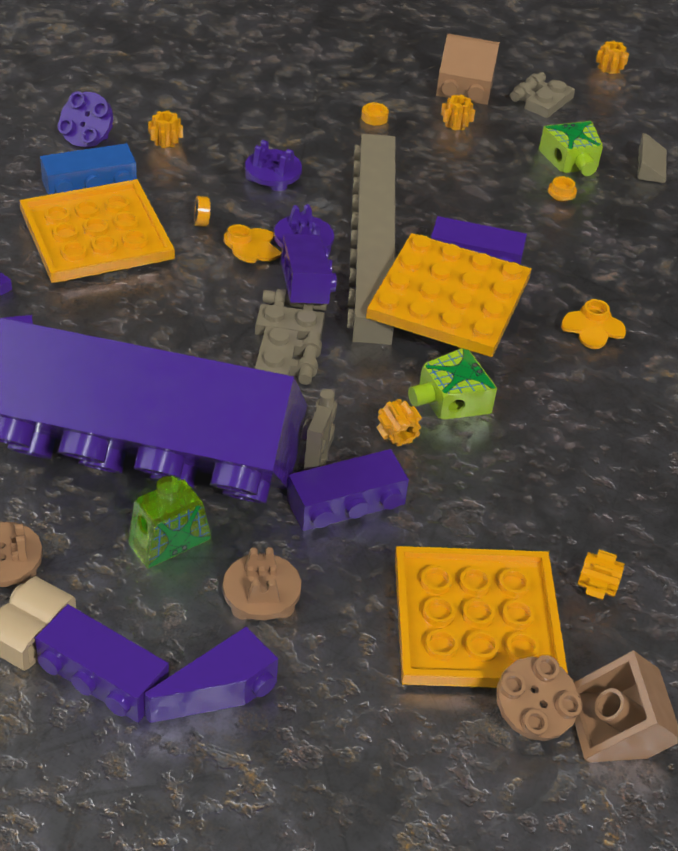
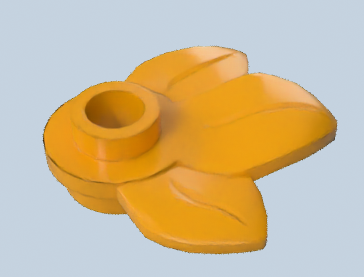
(251, 244)
(594, 324)

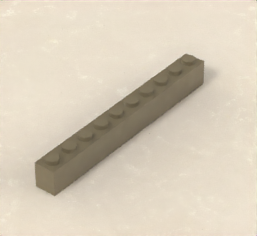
(371, 233)

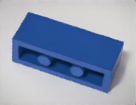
(87, 168)

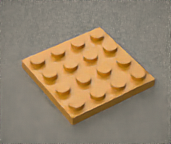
(96, 230)
(449, 294)
(473, 613)

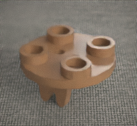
(20, 553)
(261, 586)
(552, 688)

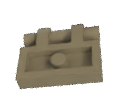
(541, 96)
(289, 318)
(282, 345)
(319, 432)

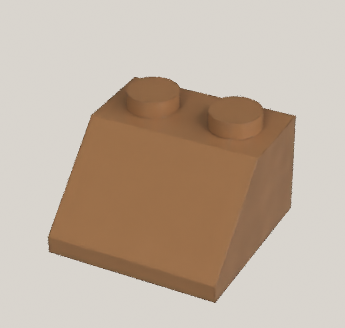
(467, 68)
(625, 711)

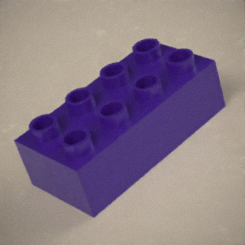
(148, 405)

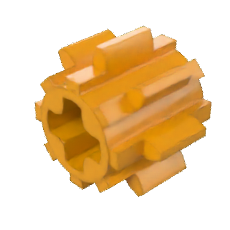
(612, 57)
(458, 112)
(165, 129)
(399, 422)
(601, 574)

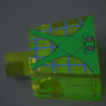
(167, 522)

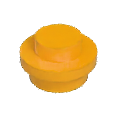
(562, 189)

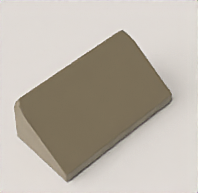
(651, 160)

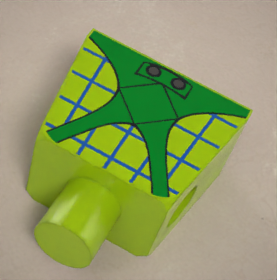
(572, 147)
(454, 386)

